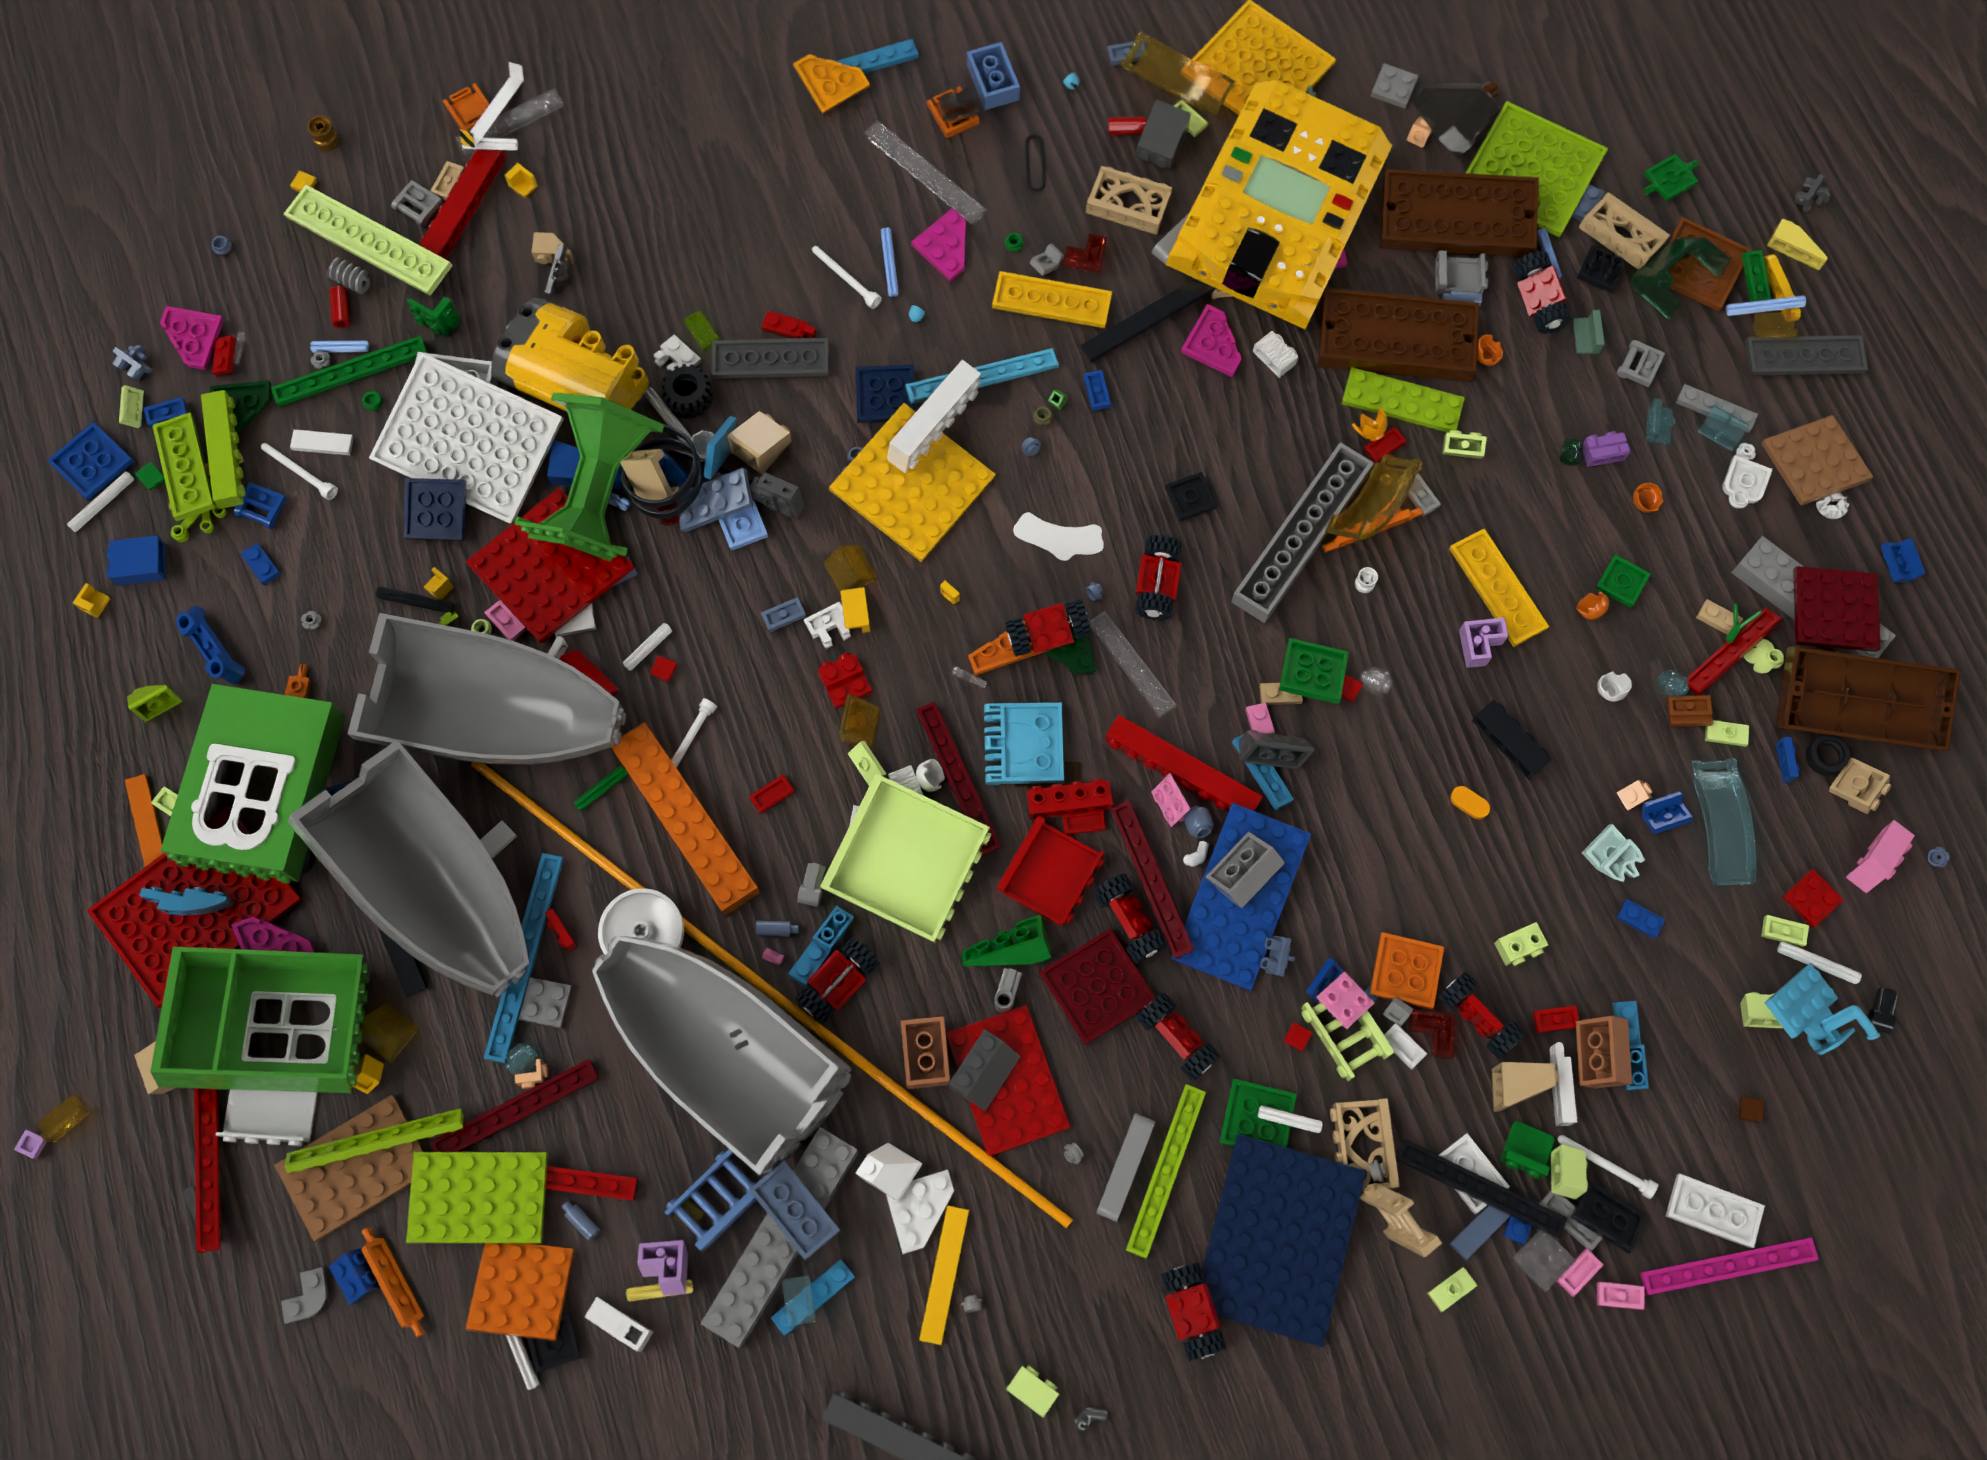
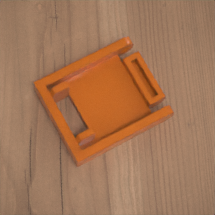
(467, 107)
(947, 126)

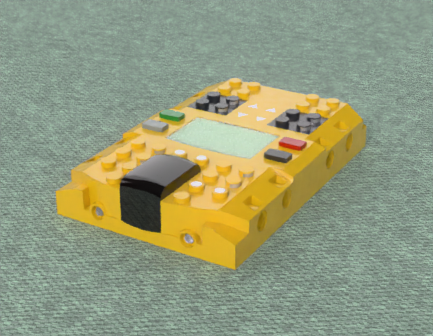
(1281, 201)

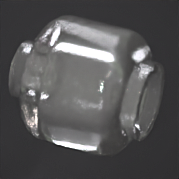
(1376, 681)

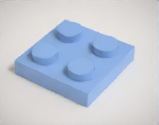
(743, 528)

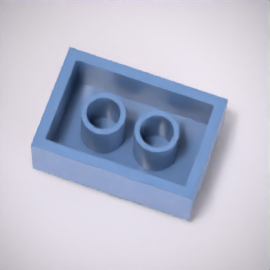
(993, 76)

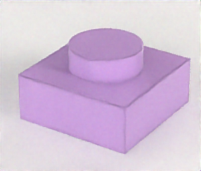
(30, 1144)

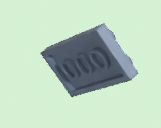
(717, 500)
(794, 1210)

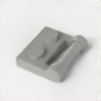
(421, 199)
(1646, 366)

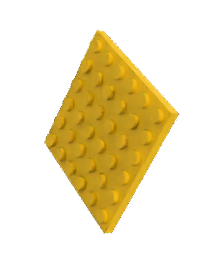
(1262, 49)
(917, 505)

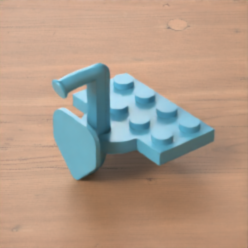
(1804, 1007)

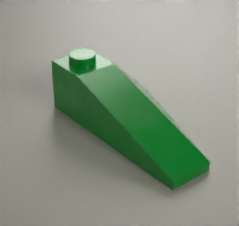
(1018, 946)

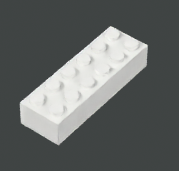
(934, 416)

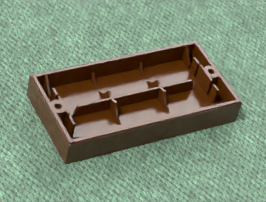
(1459, 213)
(1398, 334)
(1868, 698)

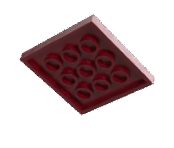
(1836, 609)
(1097, 986)

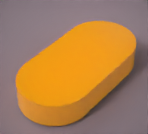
(1470, 802)

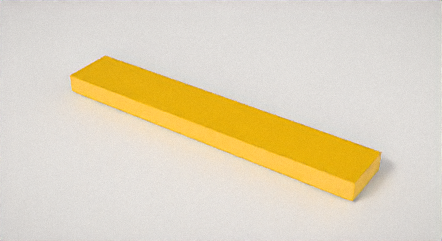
(944, 1275)

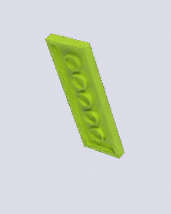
(1403, 400)
(183, 466)

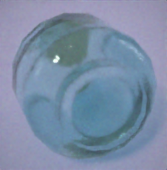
(1672, 684)
(521, 1059)

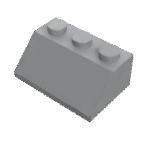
(1245, 869)

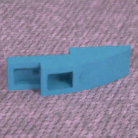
(190, 903)
(822, 946)
(1629, 1011)

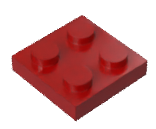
(1812, 898)

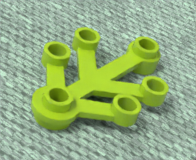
(206, 519)

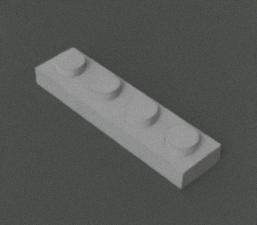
(1704, 402)

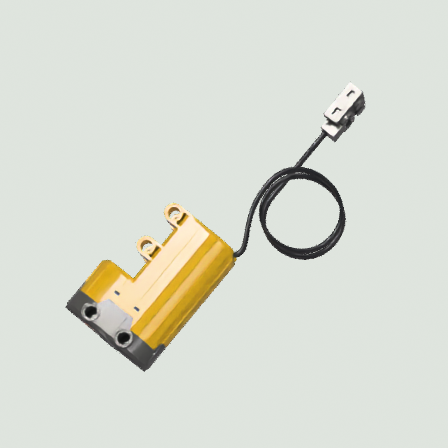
(556, 352)

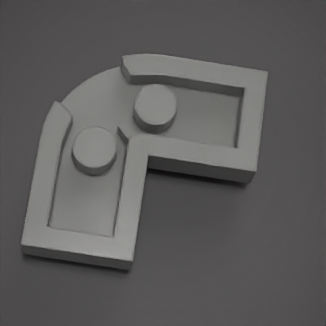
(313, 1298)

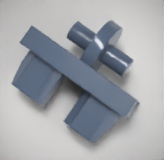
(133, 358)
(1278, 955)

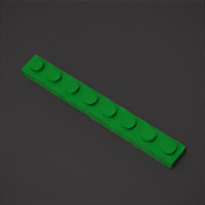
(348, 371)

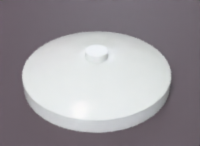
(641, 915)

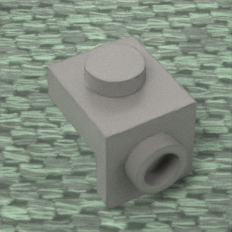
(1047, 261)

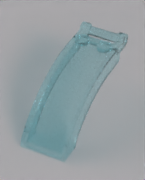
(1726, 822)

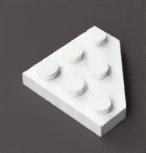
(920, 1209)

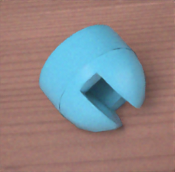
(1071, 80)
(916, 313)

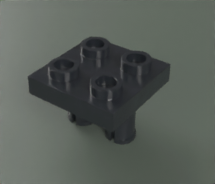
(1602, 268)

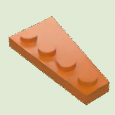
(996, 655)

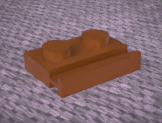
(1689, 711)

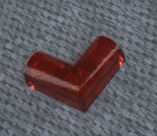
(1089, 258)
(1440, 1026)

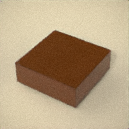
(1751, 1109)

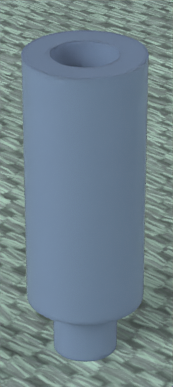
(1463, 296)
(776, 928)
(580, 1221)

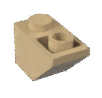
(545, 248)

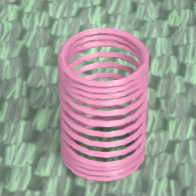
(768, 955)

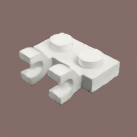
(677, 352)
(826, 620)

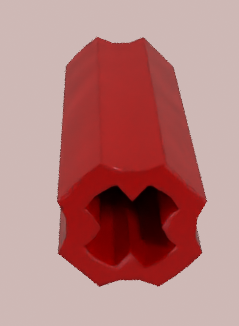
(1126, 125)
(339, 307)

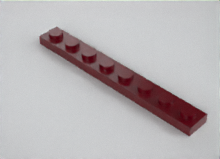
(955, 771)
(1152, 880)
(517, 1108)

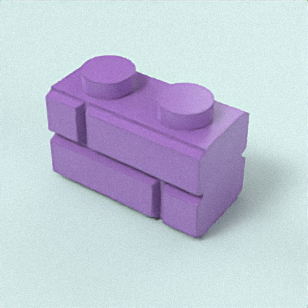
(1605, 449)

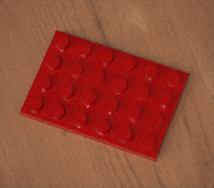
(1028, 1100)

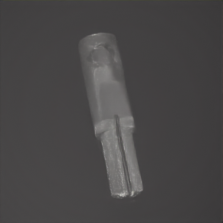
(240, 340)
(969, 677)

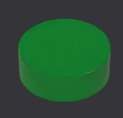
(372, 401)

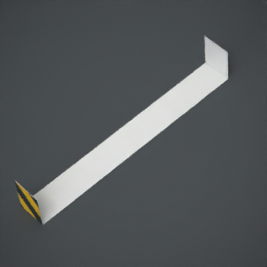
(494, 109)

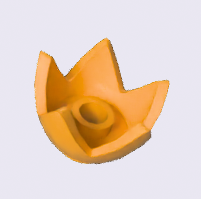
(1370, 428)

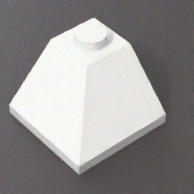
(889, 1170)

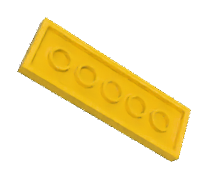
(1052, 299)
(1498, 586)

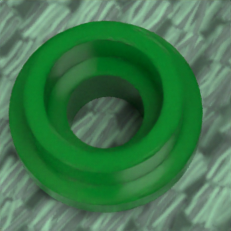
(1014, 237)

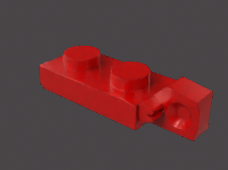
(787, 326)

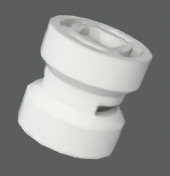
(1368, 576)

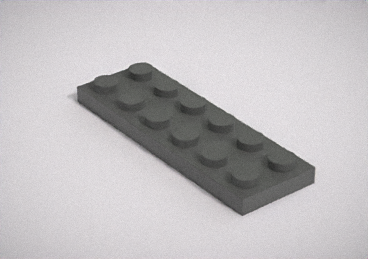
(1806, 355)
(770, 358)

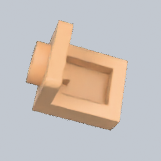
(1419, 132)
(1635, 794)
(529, 1080)

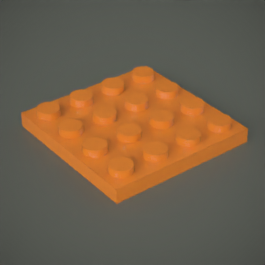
(520, 1290)

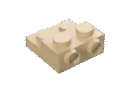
(1861, 785)

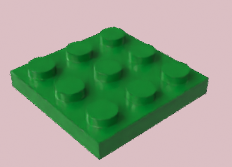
(1313, 671)
(1242, 1113)

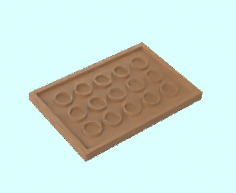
(348, 1188)

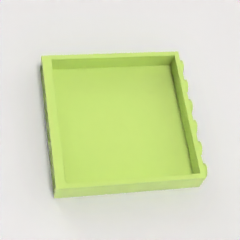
(906, 858)

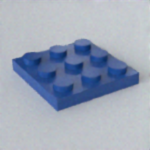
(90, 461)

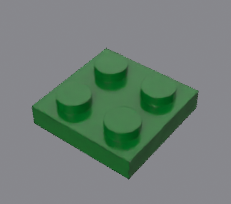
(1622, 581)

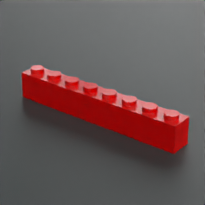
(463, 201)
(1184, 768)

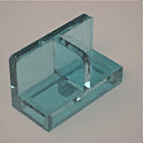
(1659, 423)
(1723, 428)
(799, 1300)

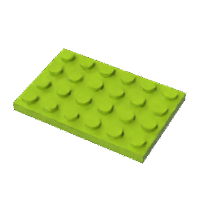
(477, 1197)

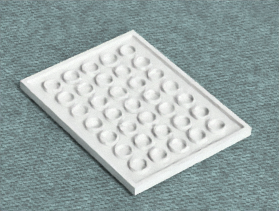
(467, 431)

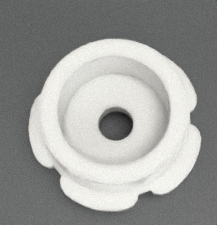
(1748, 447)

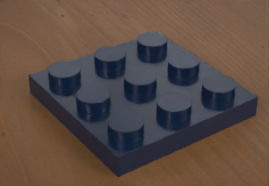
(882, 391)
(434, 509)

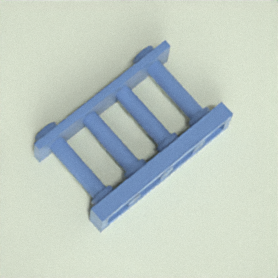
(720, 1221)

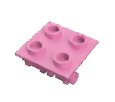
(1170, 800)
(1345, 1000)

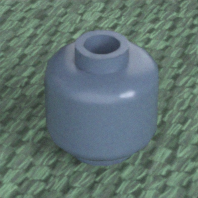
(1198, 821)

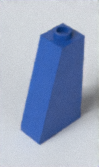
(564, 463)

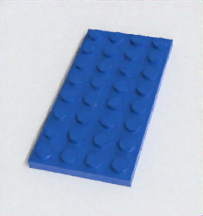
(1230, 938)

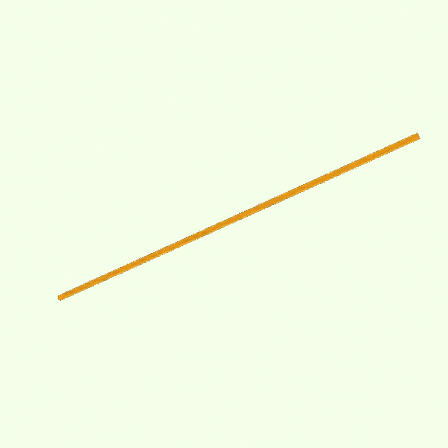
(785, 1003)

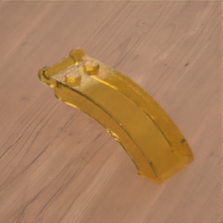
(1178, 75)
(1377, 500)

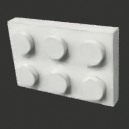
(1468, 1155)

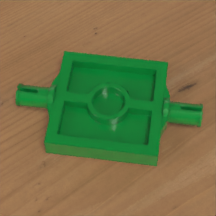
(1671, 177)

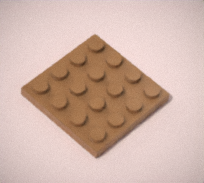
(1817, 460)

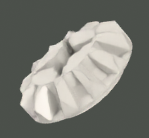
(1833, 511)

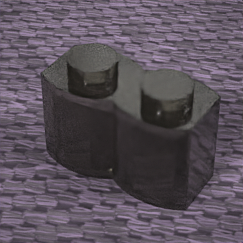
(958, 105)

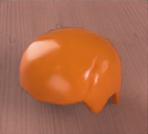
(1488, 351)
(1647, 497)
(1593, 606)

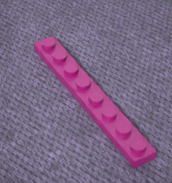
(1728, 1266)

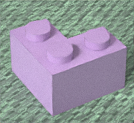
(1478, 637)
(668, 1262)

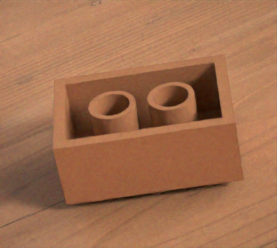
(925, 1052)
(1603, 1052)

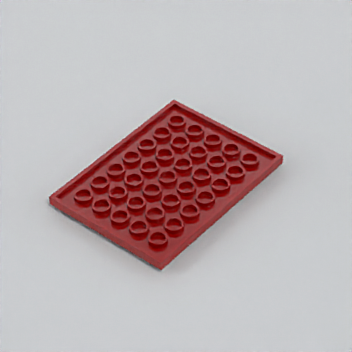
(147, 935)

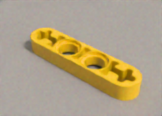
(1778, 282)

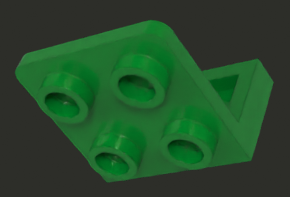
(440, 320)
(1527, 1150)

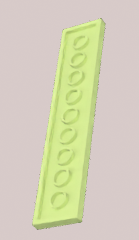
(368, 240)

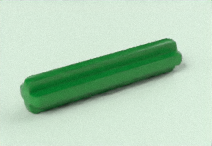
(600, 788)

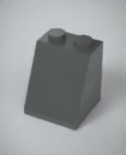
(1163, 134)

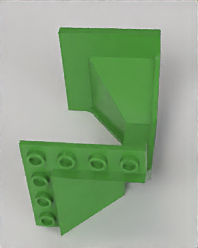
(604, 438)

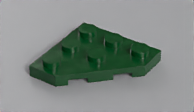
(249, 400)
(1075, 656)

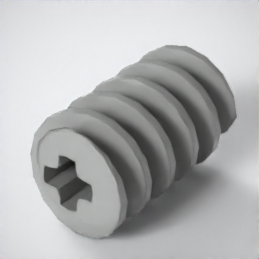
(349, 275)

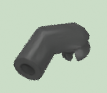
(1088, 1415)

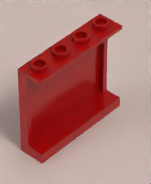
(1050, 873)

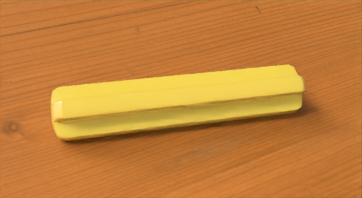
(651, 1291)

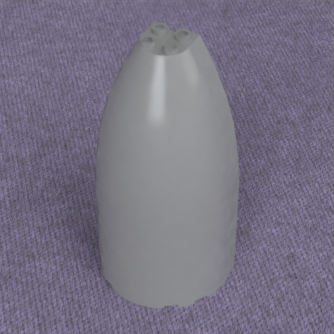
(480, 698)
(418, 871)
(678, 1024)

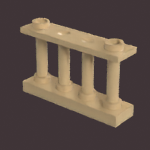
(1401, 1224)

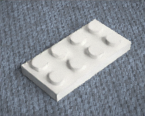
(1715, 1211)

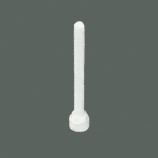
(871, 298)
(326, 489)
(706, 708)
(1645, 1186)

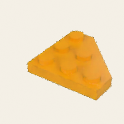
(830, 80)

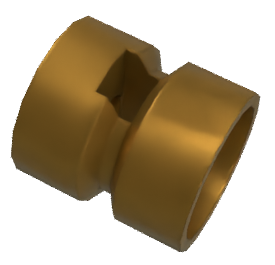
(323, 133)

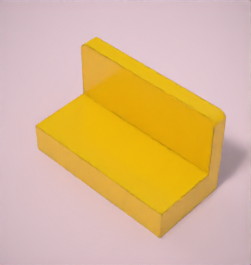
(855, 609)

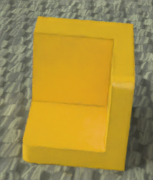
(521, 180)
(439, 585)
(91, 601)
(368, 1073)

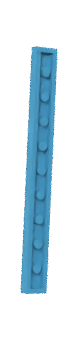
(533, 928)

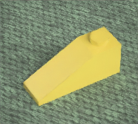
(1794, 242)

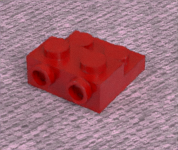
(844, 678)

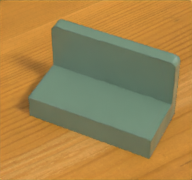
(1588, 333)

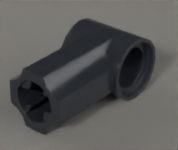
(1882, 1012)

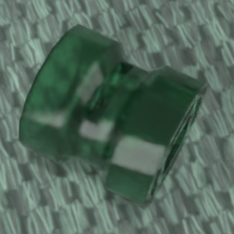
(1570, 455)

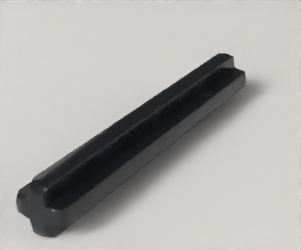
(415, 600)

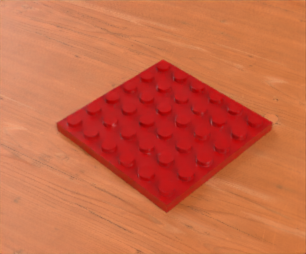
(542, 579)

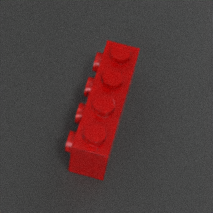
(1069, 798)

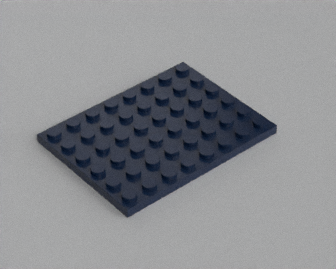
(1281, 1239)

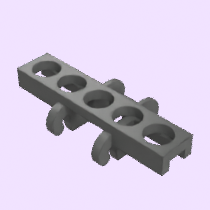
(554, 277)

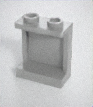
(1460, 274)

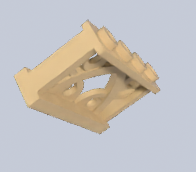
(1123, 183)
(1621, 215)
(1379, 1119)

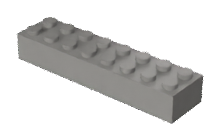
(1772, 576)

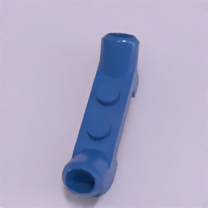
(218, 660)

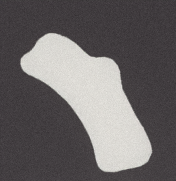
(1059, 540)

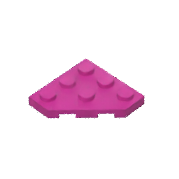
(944, 244)
(192, 334)
(1213, 342)
(261, 935)

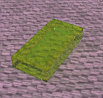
(700, 330)

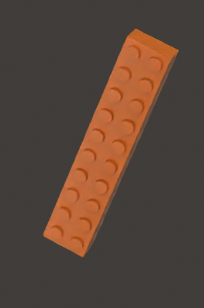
(685, 819)

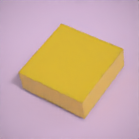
(303, 179)
(949, 592)

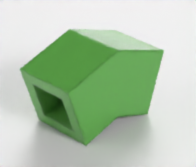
(1058, 394)

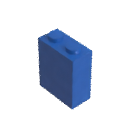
(136, 560)

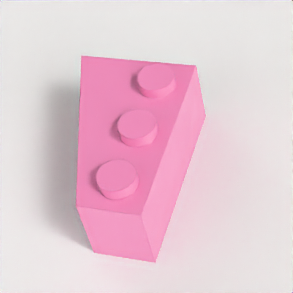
(1882, 858)

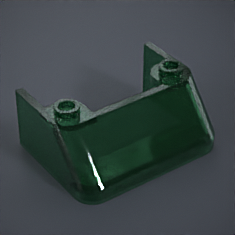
(1654, 279)

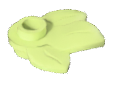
(1762, 655)

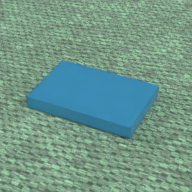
(718, 448)

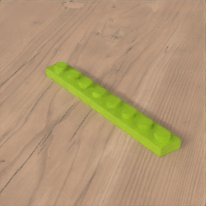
(374, 1140)
(1165, 1171)

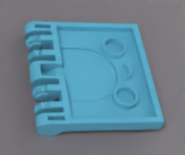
(1028, 743)

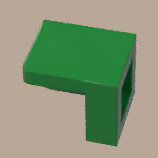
(150, 476)

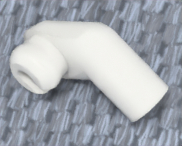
(1197, 857)

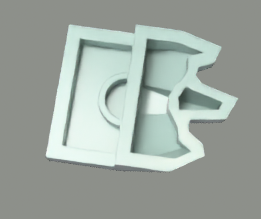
(1614, 854)

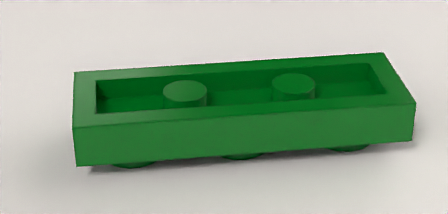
(1756, 275)

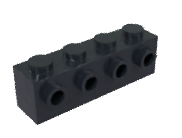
(1511, 739)

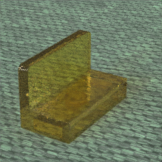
(1774, 324)
(62, 1119)

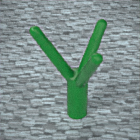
(1737, 627)

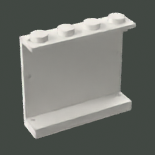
(269, 1117)

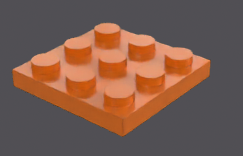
(1406, 970)

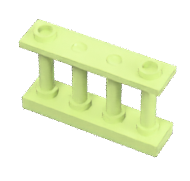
(1369, 1030)

